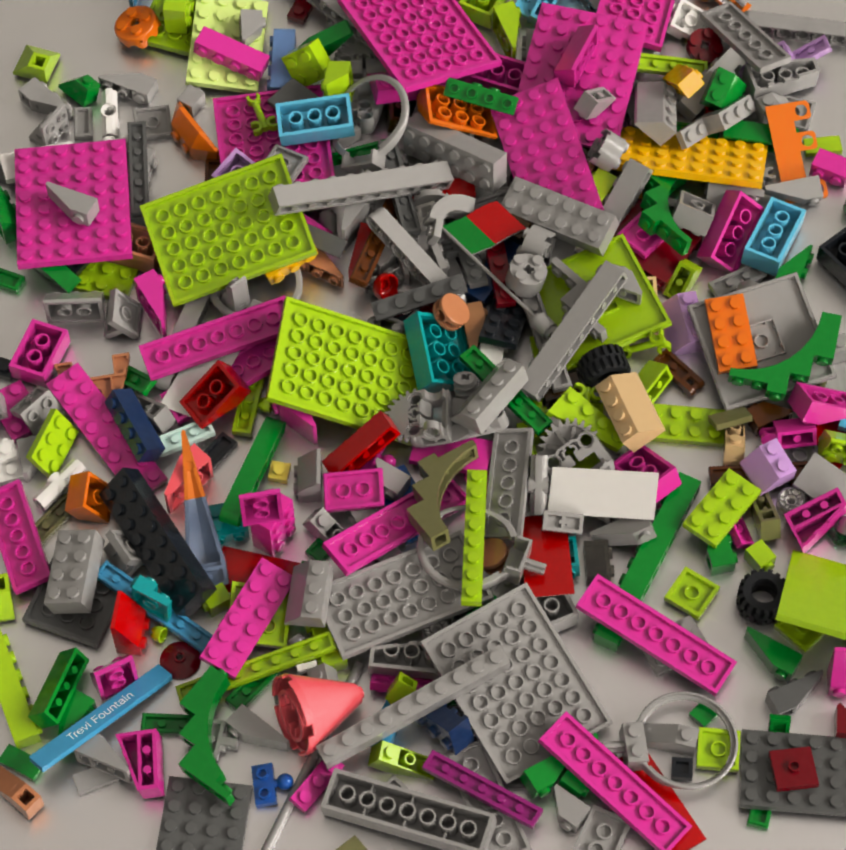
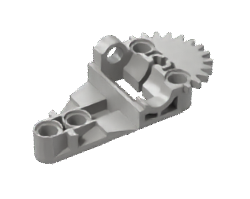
(364, 110)
(415, 419)
(570, 435)

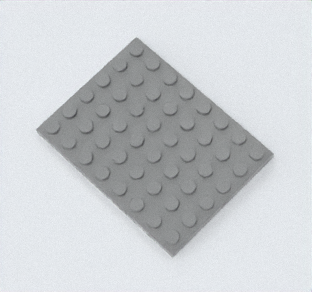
(530, 696)

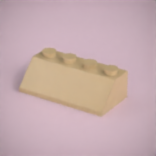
(630, 409)

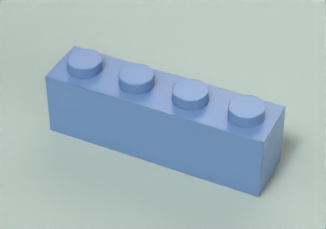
(282, 42)

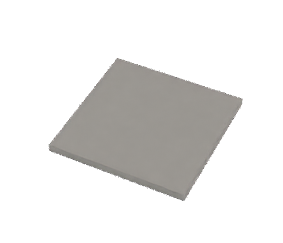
(779, 328)

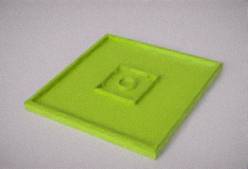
(622, 319)
(814, 595)

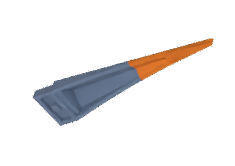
(199, 524)

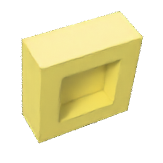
(279, 472)

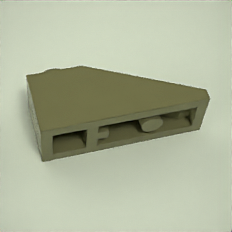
(766, 518)

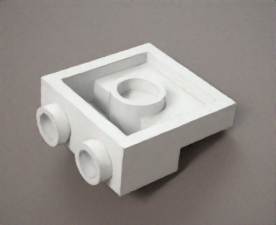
(684, 19)
(9, 462)

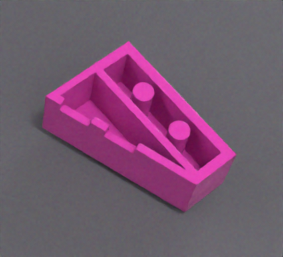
(816, 518)
(145, 760)

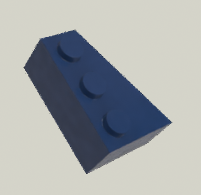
(449, 728)

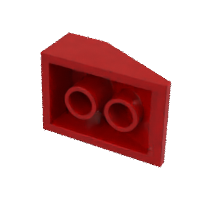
(215, 394)
(129, 625)

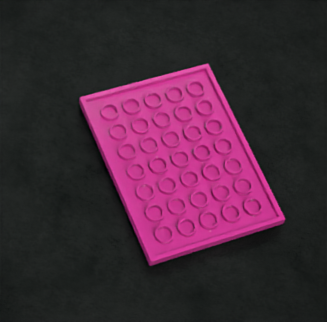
(421, 39)
(610, 66)
(234, 131)
(45, 232)

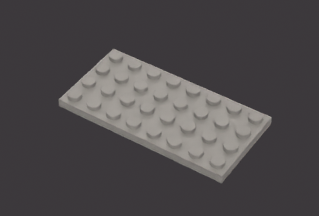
(395, 598)

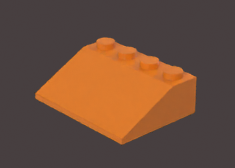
(455, 113)

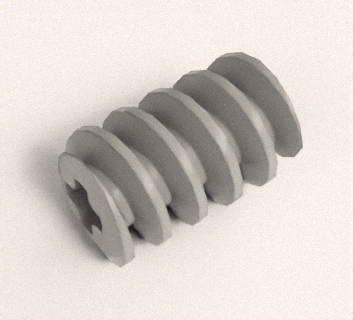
(464, 384)

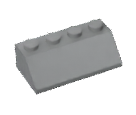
(655, 110)
(491, 396)

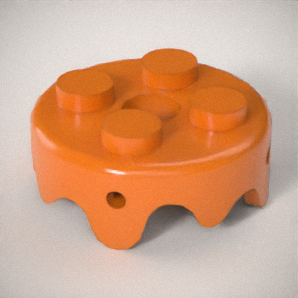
(137, 34)

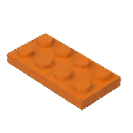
(730, 333)

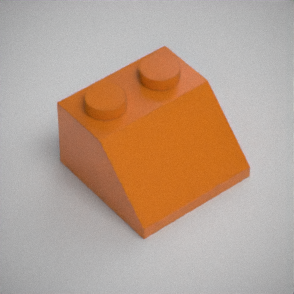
(84, 498)

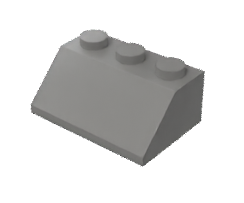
(74, 307)
(309, 594)

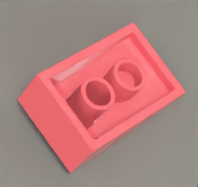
(175, 489)

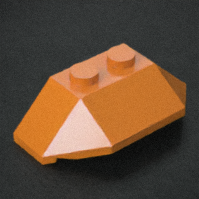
(191, 136)

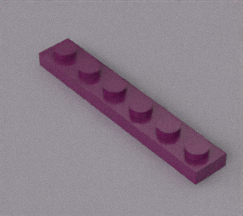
(482, 789)

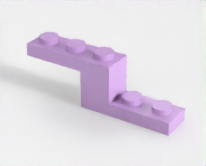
(816, 48)

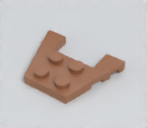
(106, 382)

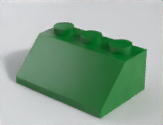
(7, 218)

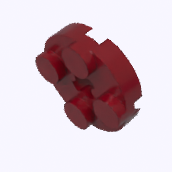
(707, 37)

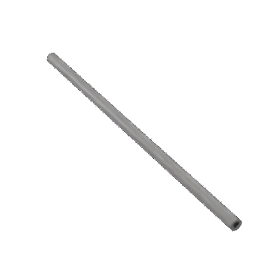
(304, 773)

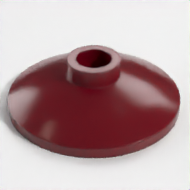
(181, 668)

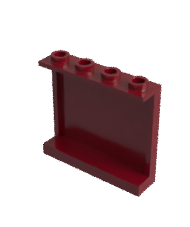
(663, 259)

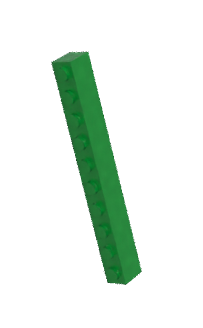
(652, 553)

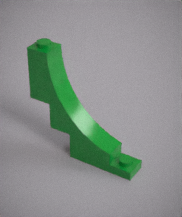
(200, 760)

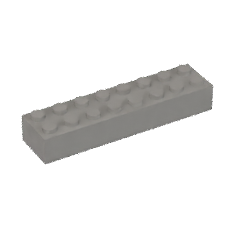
(407, 813)

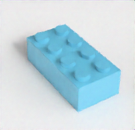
(315, 119)
(773, 236)

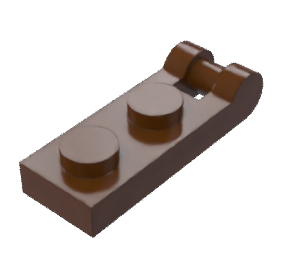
(681, 373)

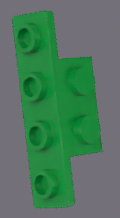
(481, 96)

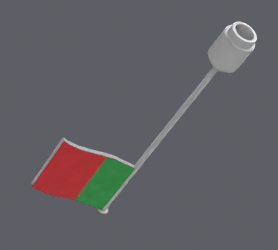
(484, 230)

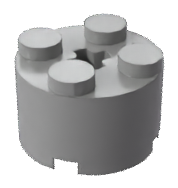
(607, 150)
(537, 241)
(526, 275)

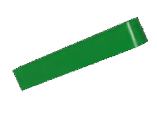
(253, 468)

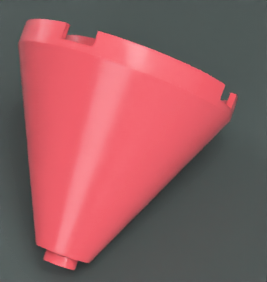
(312, 708)

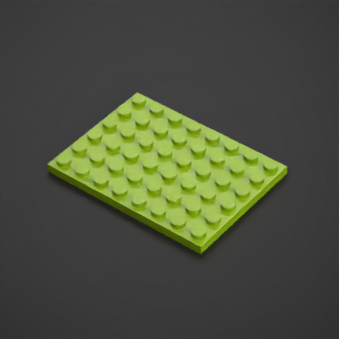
(225, 231)
(337, 365)

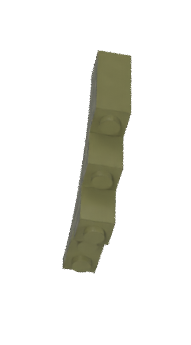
(436, 475)

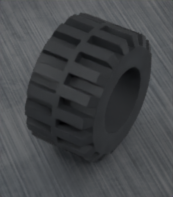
(601, 363)
(753, 608)

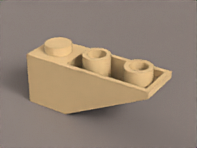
(734, 445)

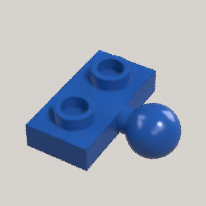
(266, 784)

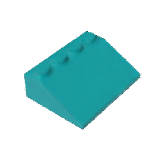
(434, 352)

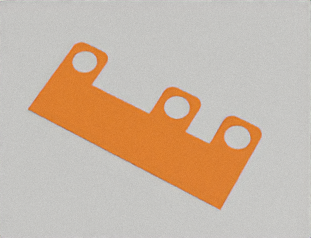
(788, 143)

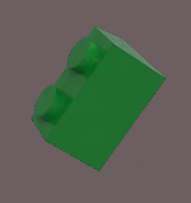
(722, 89)

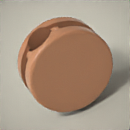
(451, 312)
(494, 555)

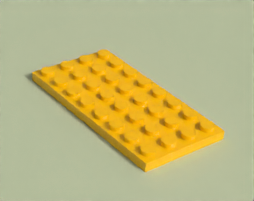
(705, 161)

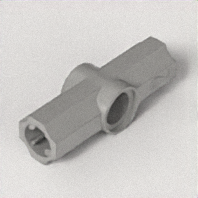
(538, 484)

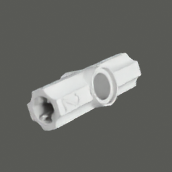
(109, 112)
(57, 484)

